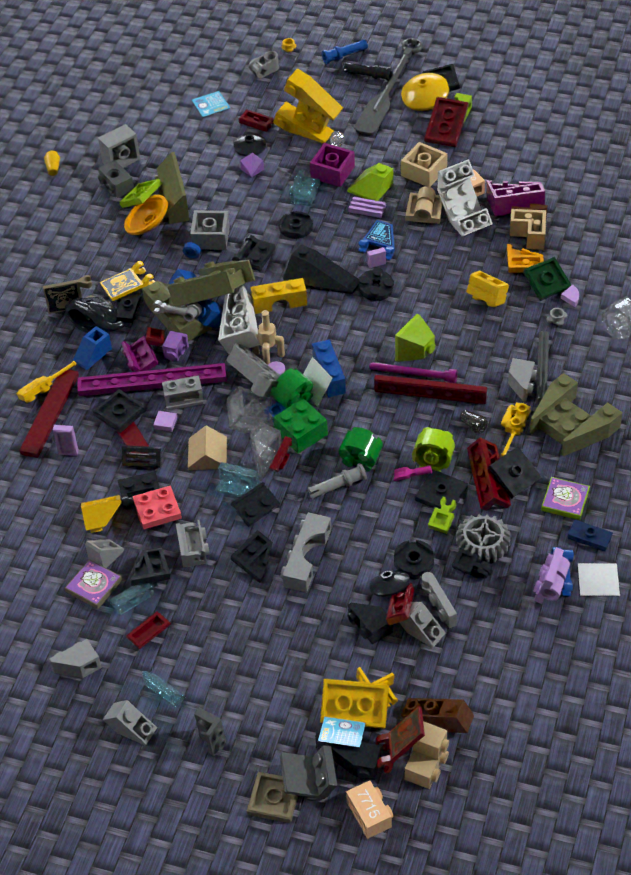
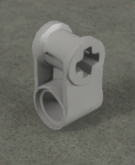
(265, 64)

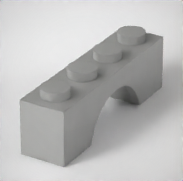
(313, 533)

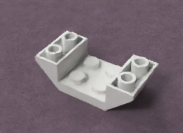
(460, 199)

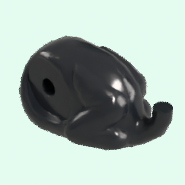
(93, 312)

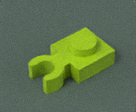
(442, 518)

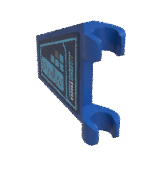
(379, 235)

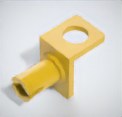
(388, 679)

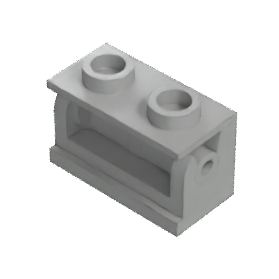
(182, 393)
(191, 544)

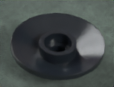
(249, 144)
(389, 583)

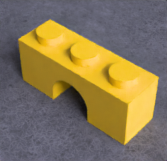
(265, 295)

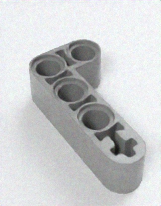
(254, 369)

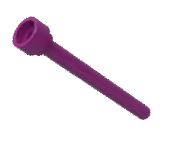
(449, 375)

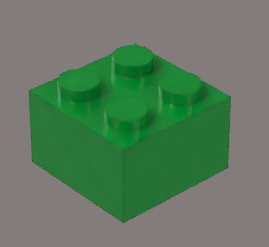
(301, 424)

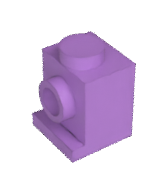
(175, 345)

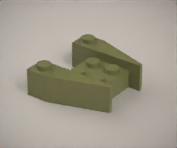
(213, 282)
(568, 422)

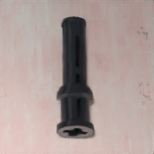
(376, 71)

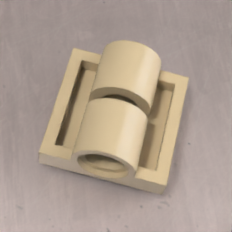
(424, 206)

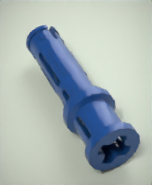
(338, 53)

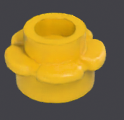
(288, 45)

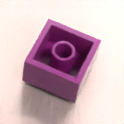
(332, 164)

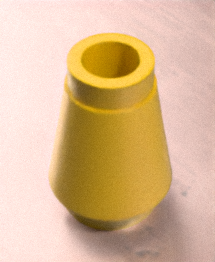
(52, 162)

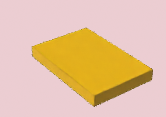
(355, 702)

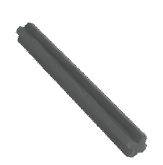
(542, 371)

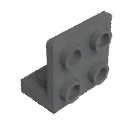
(308, 774)

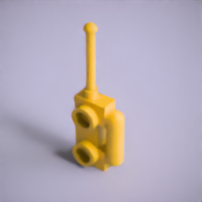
(39, 385)
(515, 424)

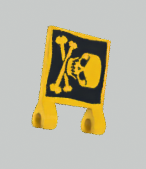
(126, 282)

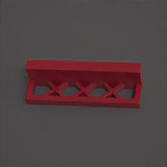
(485, 482)

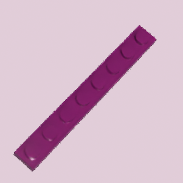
(148, 379)

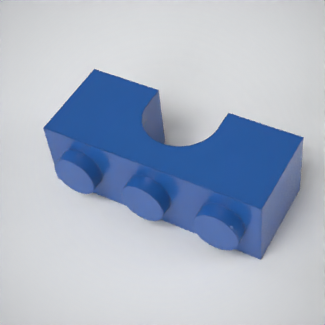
(326, 357)

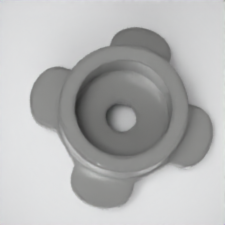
(557, 316)

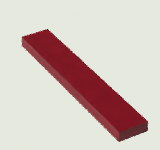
(430, 389)
(49, 413)

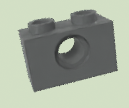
(115, 179)

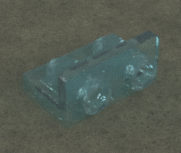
(303, 189)
(236, 479)

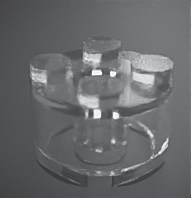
(618, 318)

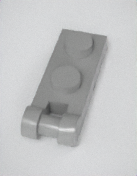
(439, 599)

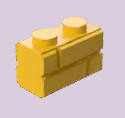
(487, 289)

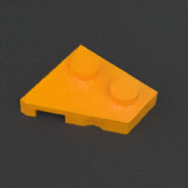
(522, 259)

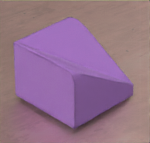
(252, 165)

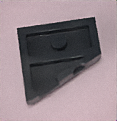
(253, 555)

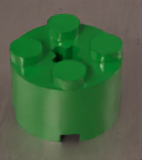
(292, 388)
(360, 447)

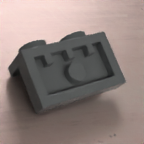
(210, 730)

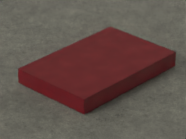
(446, 121)

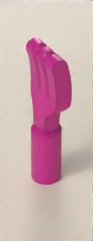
(405, 472)

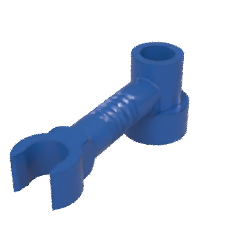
(567, 587)

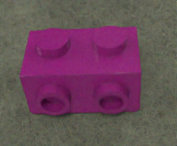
(140, 355)

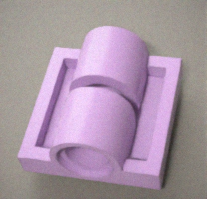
(551, 577)

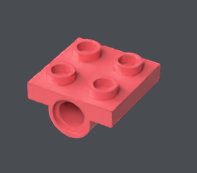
(157, 507)

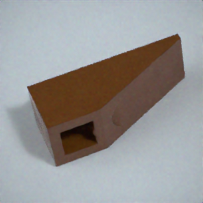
(444, 713)

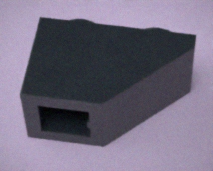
(370, 621)

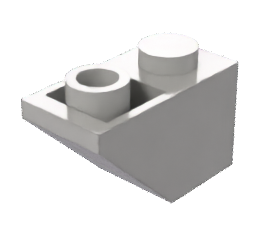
(521, 377)
(423, 625)
(77, 660)
(129, 722)

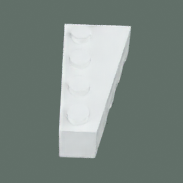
(238, 320)

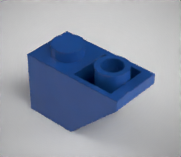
(92, 348)

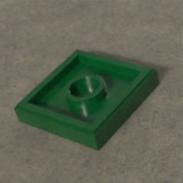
(547, 278)

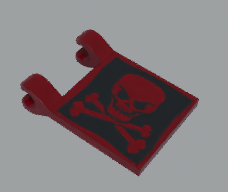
(401, 738)

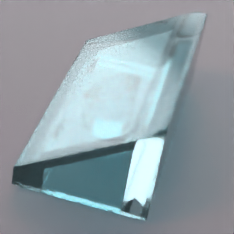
(132, 597)
(162, 688)

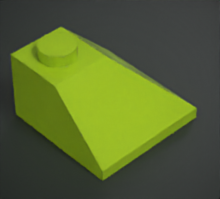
(373, 182)
(414, 340)

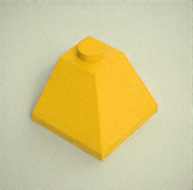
(99, 512)

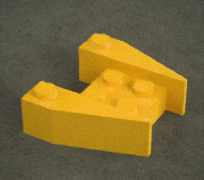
(312, 111)

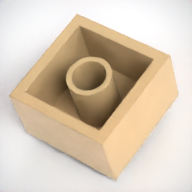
(423, 164)

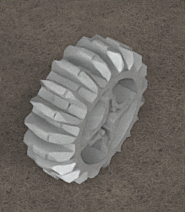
(494, 544)

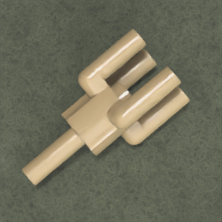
(267, 338)

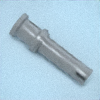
(346, 478)

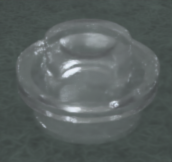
(337, 139)

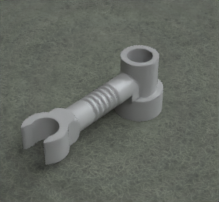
(189, 313)

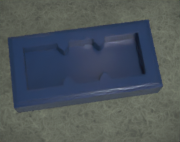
(590, 535)

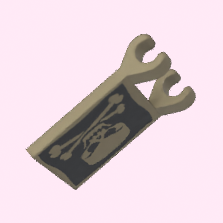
(62, 293)

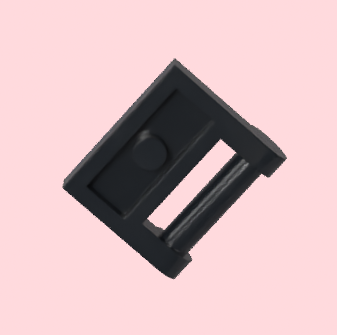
(259, 255)
(137, 485)

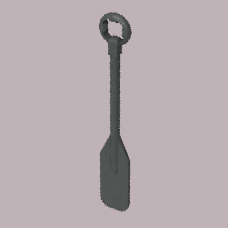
(379, 105)

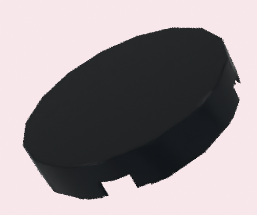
(296, 225)

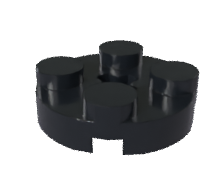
(376, 276)
(417, 568)

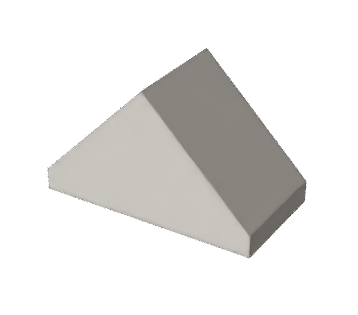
(103, 551)

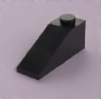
(357, 760)

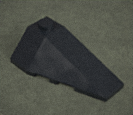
(319, 271)

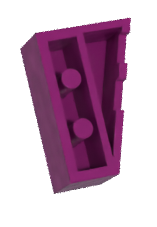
(505, 195)

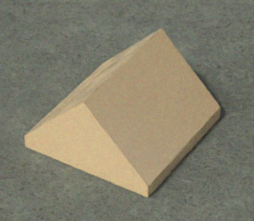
(207, 449)

